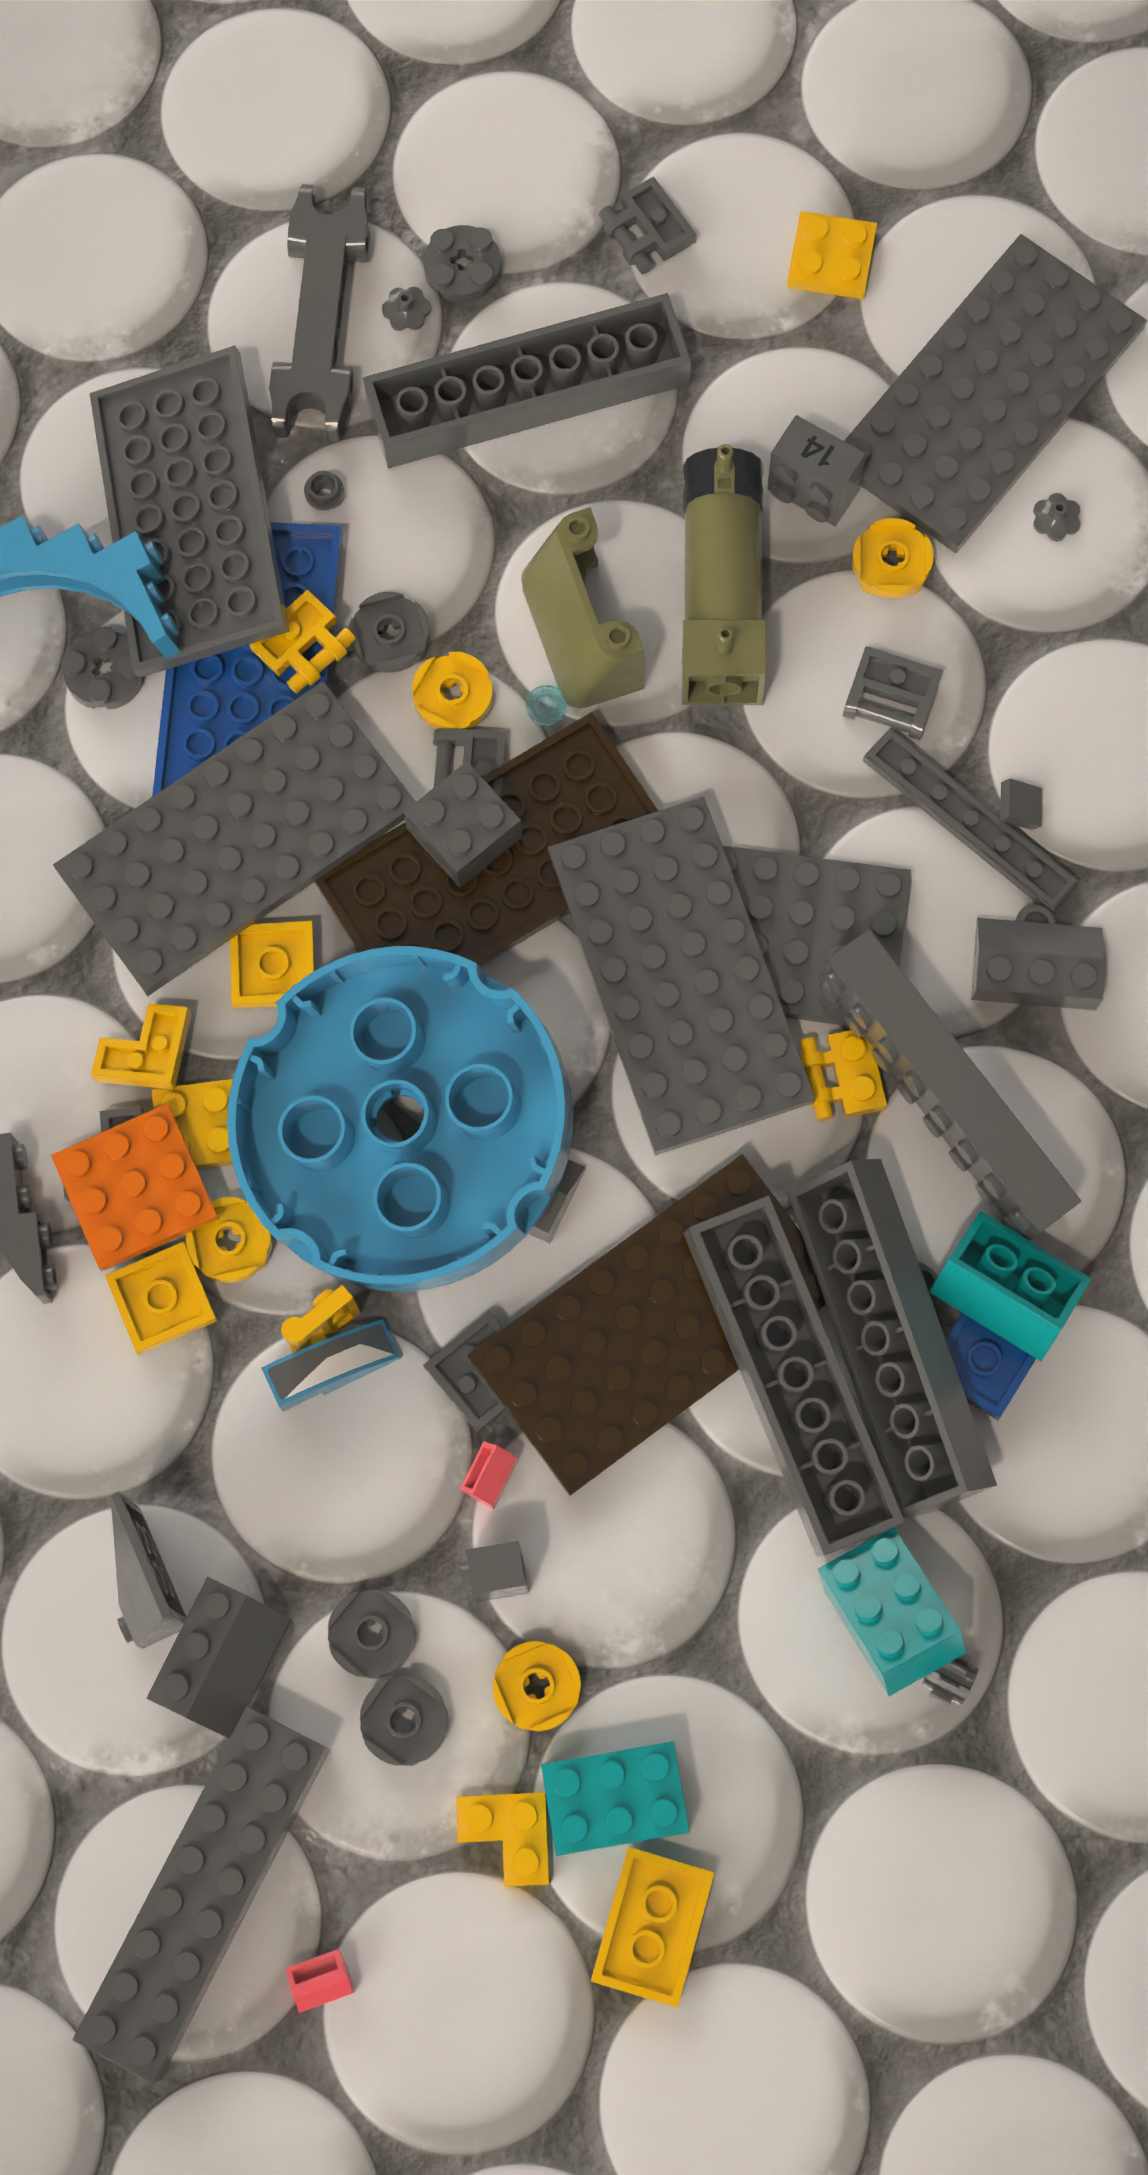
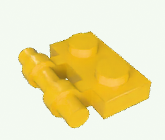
(307, 624)
(855, 1074)

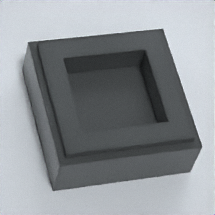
(1021, 804)

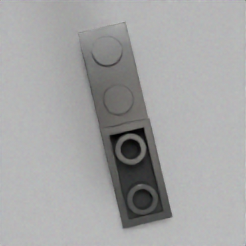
(23, 1234)

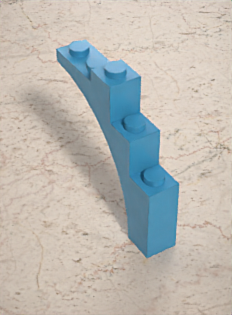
(74, 561)

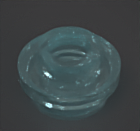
(550, 715)

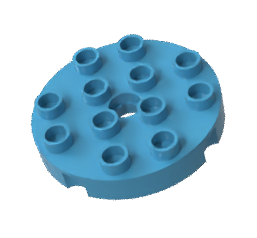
(470, 1174)

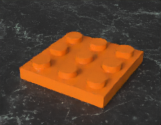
(134, 1187)

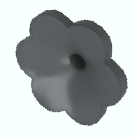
(406, 308)
(1056, 517)

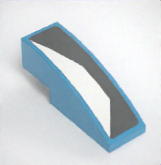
(330, 1364)

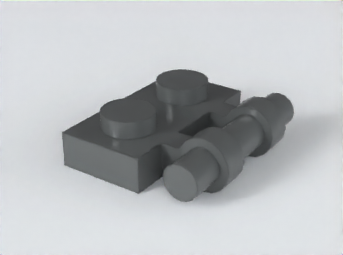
(657, 219)

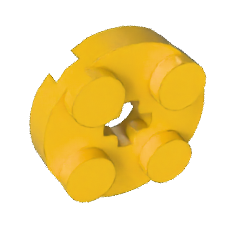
(886, 580)
(447, 671)
(249, 1254)
(512, 1678)

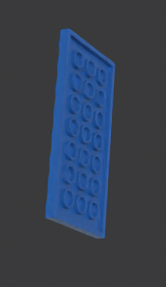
(234, 691)

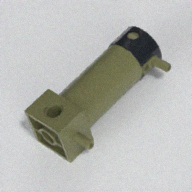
(723, 579)

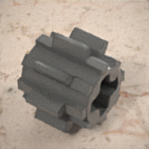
(952, 1681)

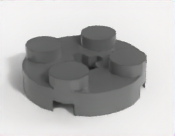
(462, 242)
(394, 654)
(81, 662)
(374, 1659)
(400, 1695)

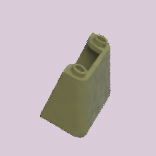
(586, 657)

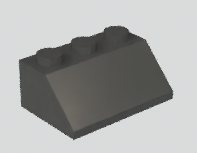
(1038, 964)
(219, 1658)

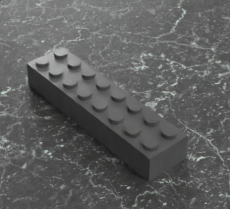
(527, 380)
(946, 1087)
(891, 1338)
(793, 1377)
(201, 1896)

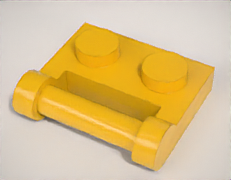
(330, 1314)

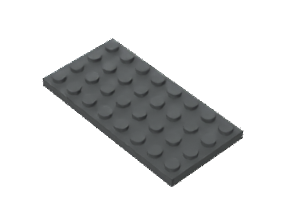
(990, 391)
(190, 480)
(235, 838)
(680, 976)

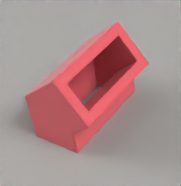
(489, 1474)
(319, 1980)

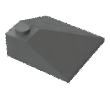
(143, 1584)

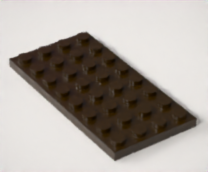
(557, 789)
(624, 1338)

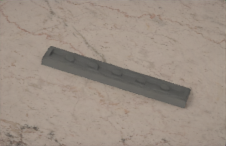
(970, 820)

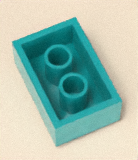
(1010, 1285)
(892, 1611)
(615, 1798)

